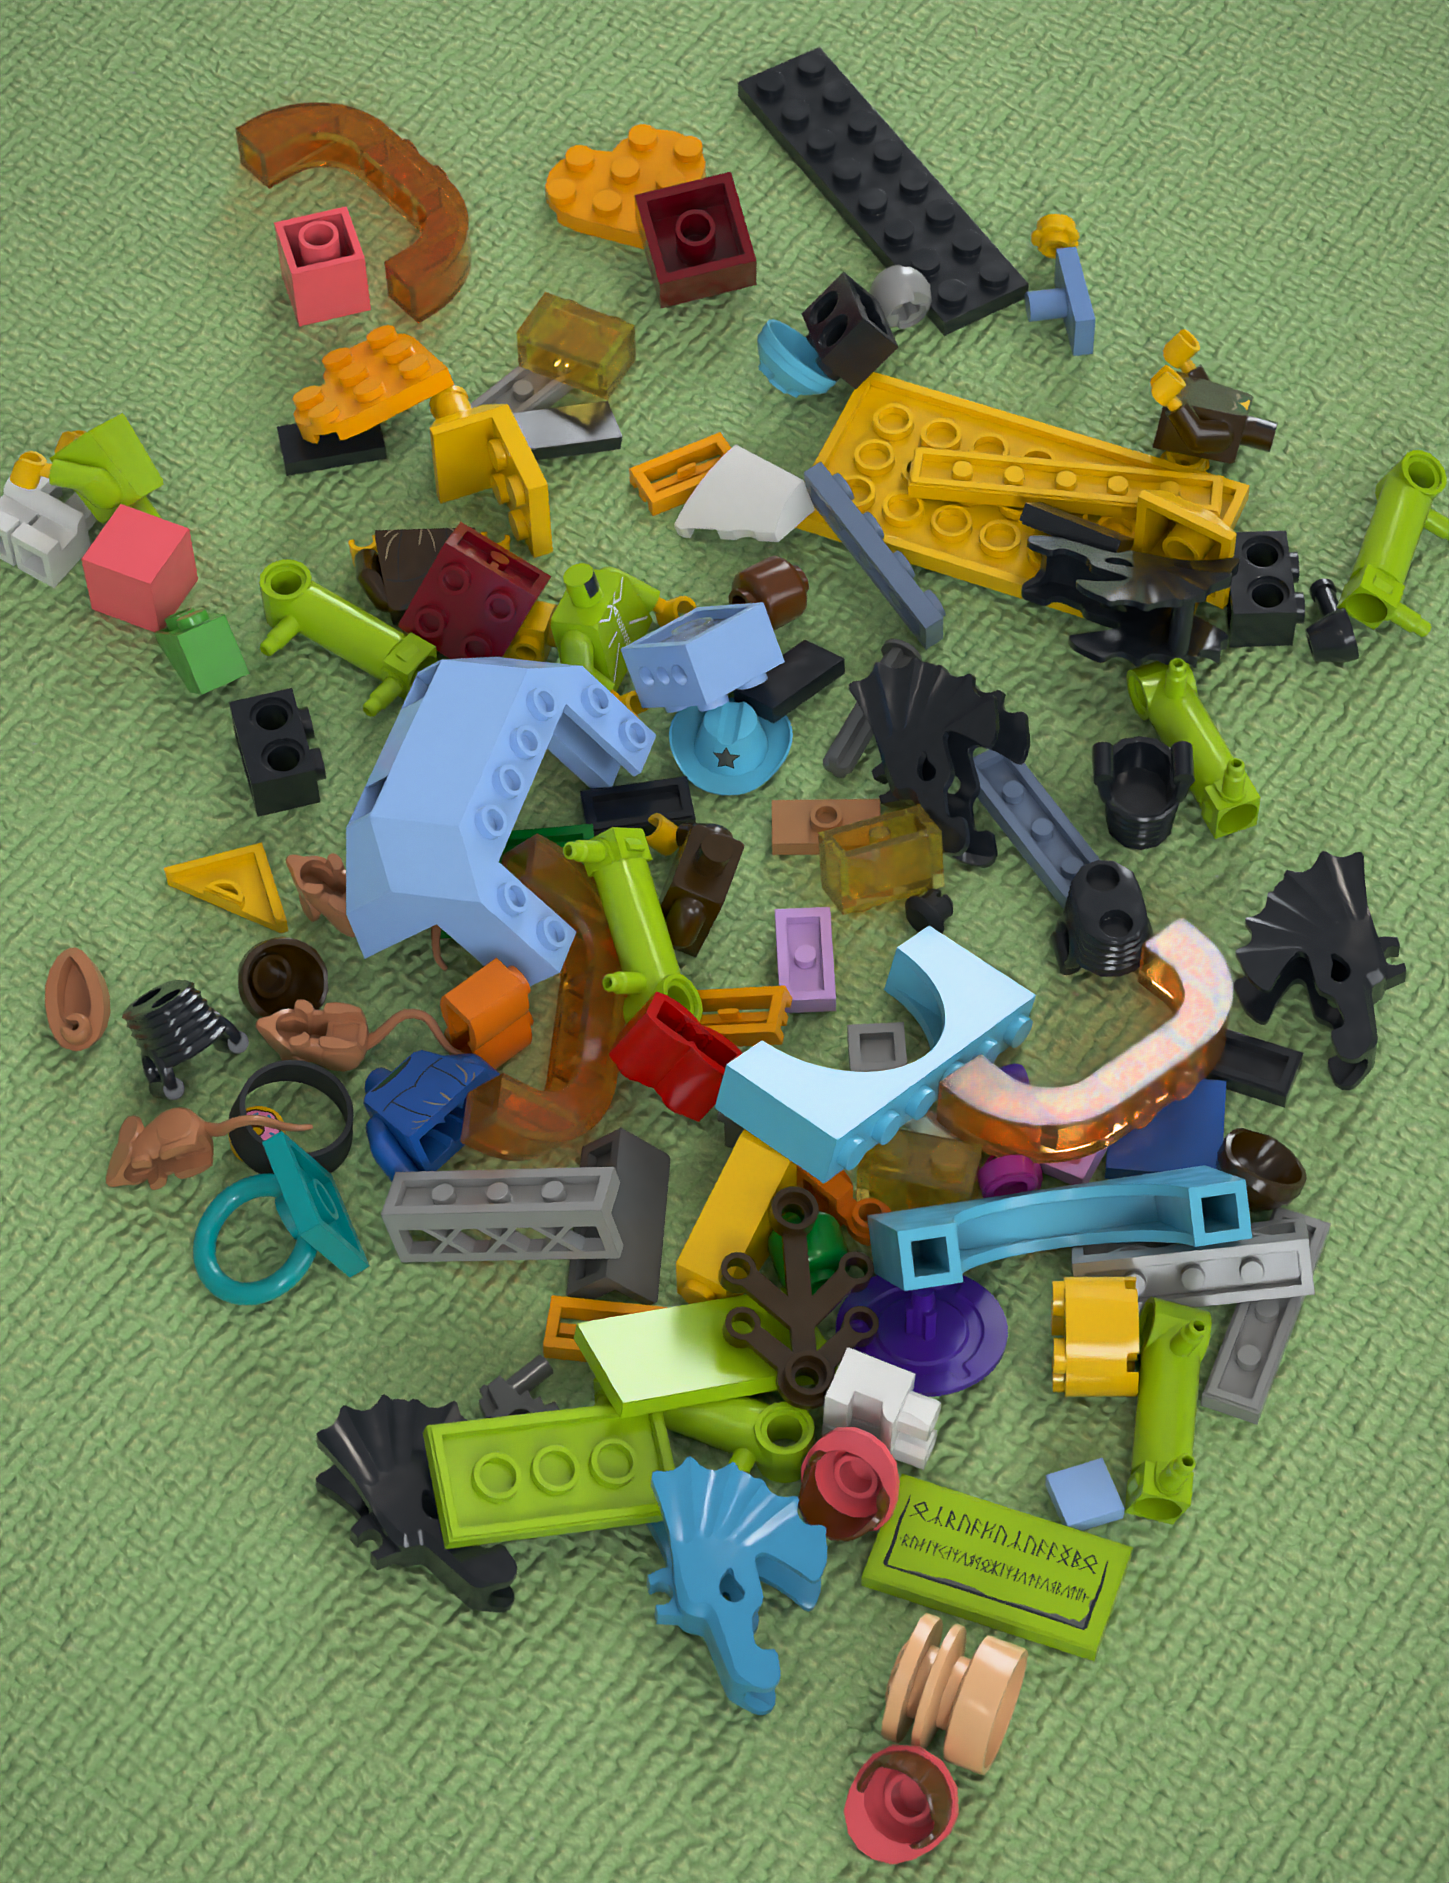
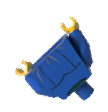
(420, 1109)

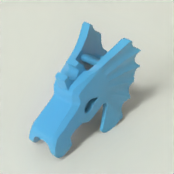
(721, 1540)

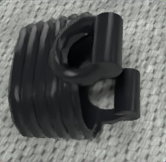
(1142, 787)
(1102, 922)
(174, 1026)

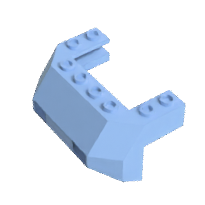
(449, 796)

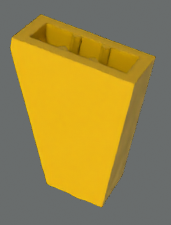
(733, 1219)

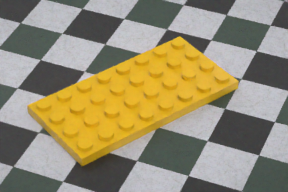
(959, 539)

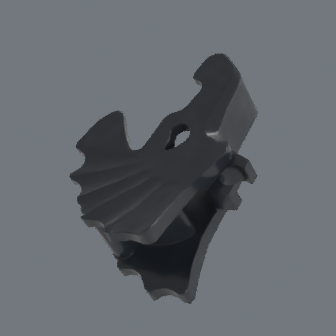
(1135, 594)
(927, 736)
(1324, 938)
(388, 1487)

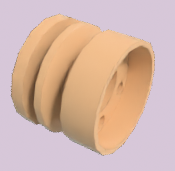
(954, 1693)

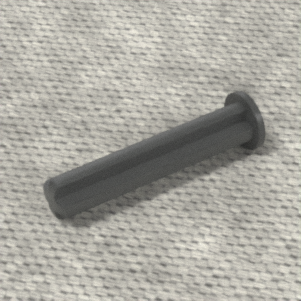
(856, 730)

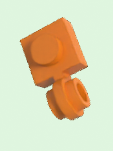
(837, 1199)

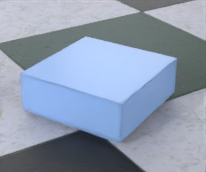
(1085, 1495)

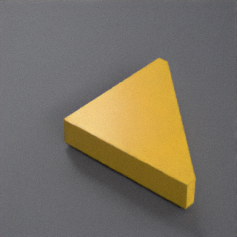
(235, 882)

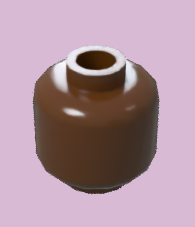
(777, 585)

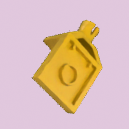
(485, 451)

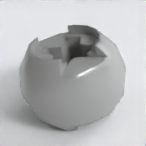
(902, 295)

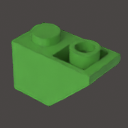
(201, 649)

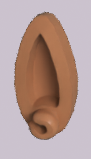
(76, 1000)

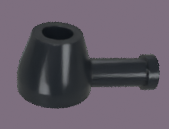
(1332, 635)

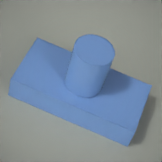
(1066, 301)

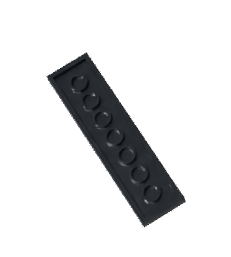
(882, 188)

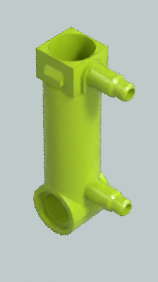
(1391, 540)
(301, 605)
(1171, 704)
(635, 920)
(746, 1431)
(1162, 1460)

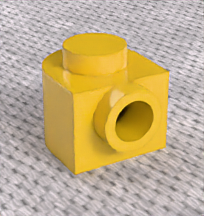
(535, 635)

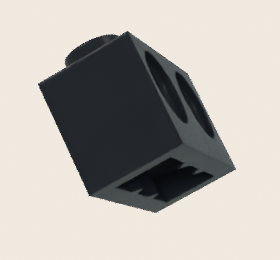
(848, 332)
(1262, 594)
(276, 751)

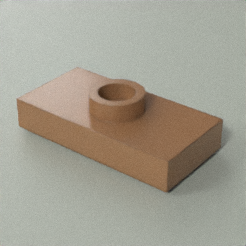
(799, 821)

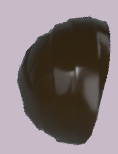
(279, 974)
(1270, 1168)

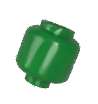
(825, 1249)

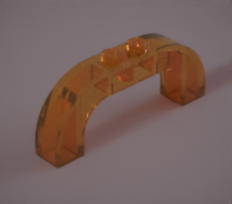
(346, 138)
(511, 1117)
(1080, 1119)

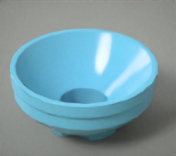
(790, 361)

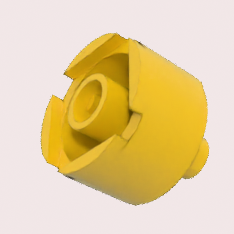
(1098, 1335)

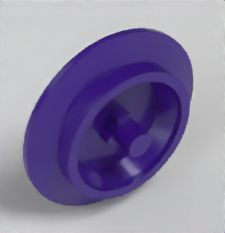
(939, 1333)

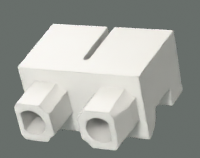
(43, 532)
(882, 1402)

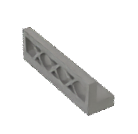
(498, 1205)
(1247, 1270)

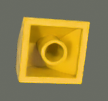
(1182, 530)

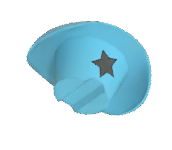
(728, 747)

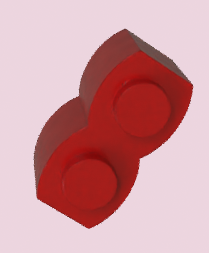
(674, 1055)

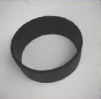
(249, 1144)

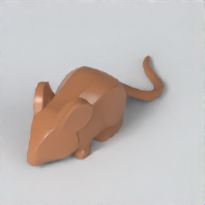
(323, 891)
(334, 1036)
(175, 1144)

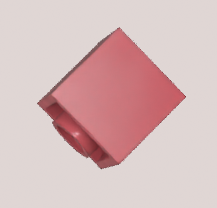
(322, 266)
(139, 568)

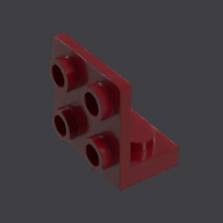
(473, 597)

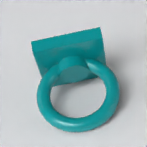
(308, 1208)

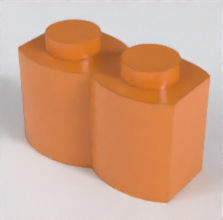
(489, 1014)

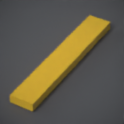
(1059, 483)

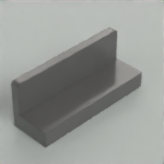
(638, 1215)

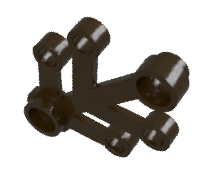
(798, 1308)

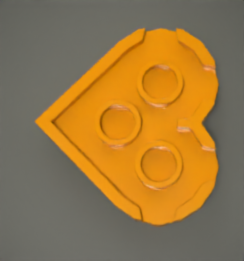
(597, 188)
(369, 385)

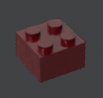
(695, 240)

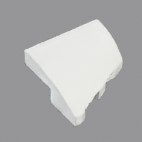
(746, 499)

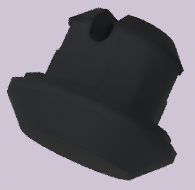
(928, 910)

